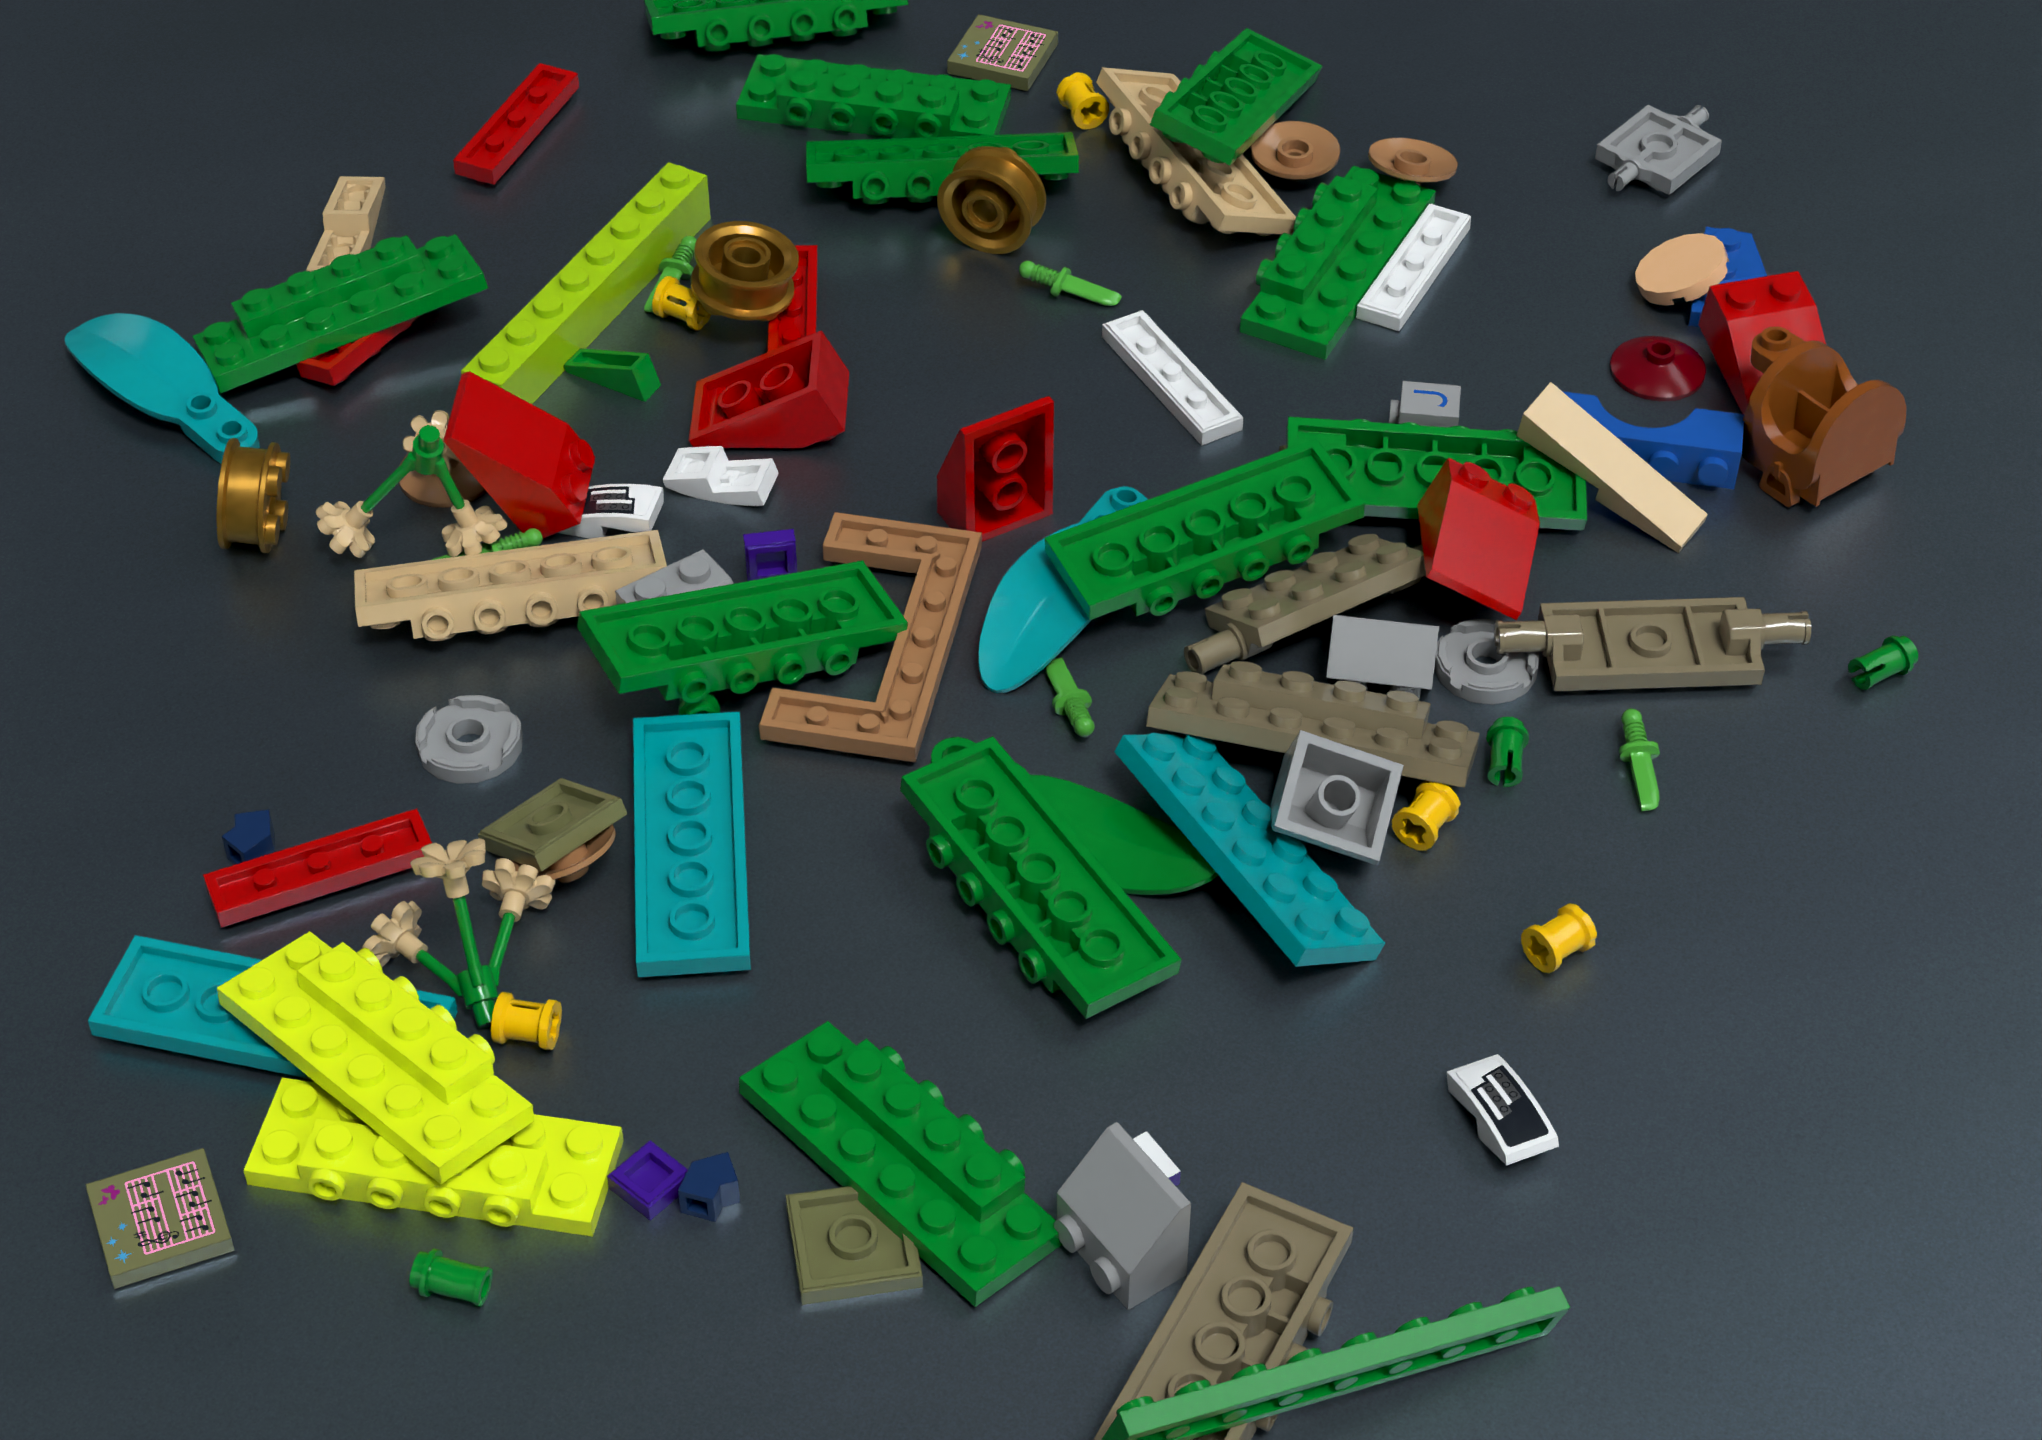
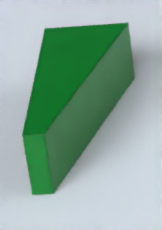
(618, 370)

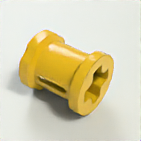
(1086, 106)
(663, 307)
(1420, 821)
(1558, 938)
(526, 1021)

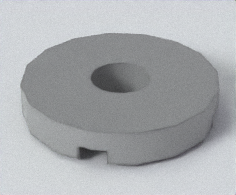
(1477, 681)
(475, 760)

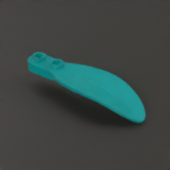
(161, 377)
(1035, 610)

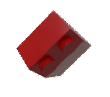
(1745, 308)
(774, 399)
(520, 456)
(1000, 472)
(1479, 536)

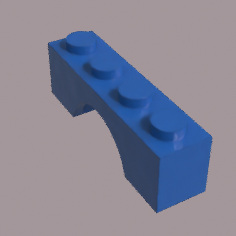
(1696, 451)

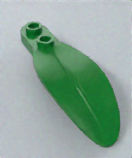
(1131, 845)

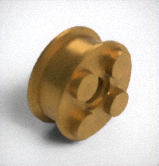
(991, 199)
(744, 271)
(251, 495)

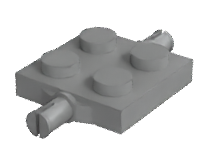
(1658, 149)

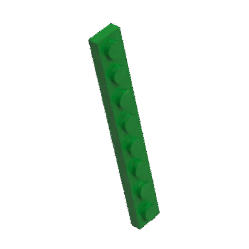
(1358, 1364)

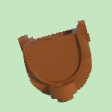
(1813, 422)

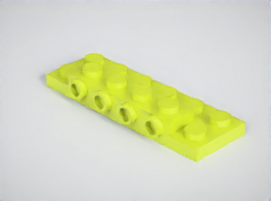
(380, 1052)
(538, 1178)

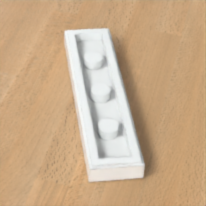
(1413, 267)
(1172, 377)

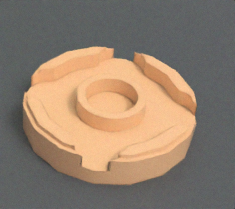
(1682, 268)

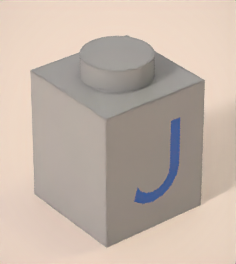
(1427, 404)

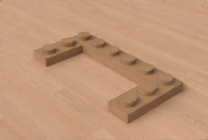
(899, 716)

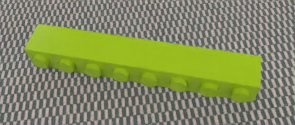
(595, 284)

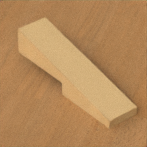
(349, 219)
(1623, 478)

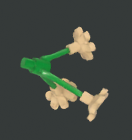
(428, 457)
(512, 887)

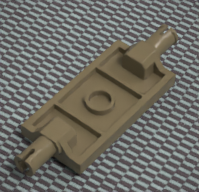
(1302, 597)
(1652, 642)

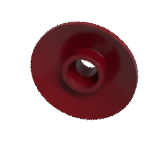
(1657, 368)

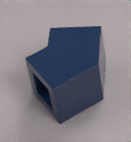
(250, 837)
(709, 1187)

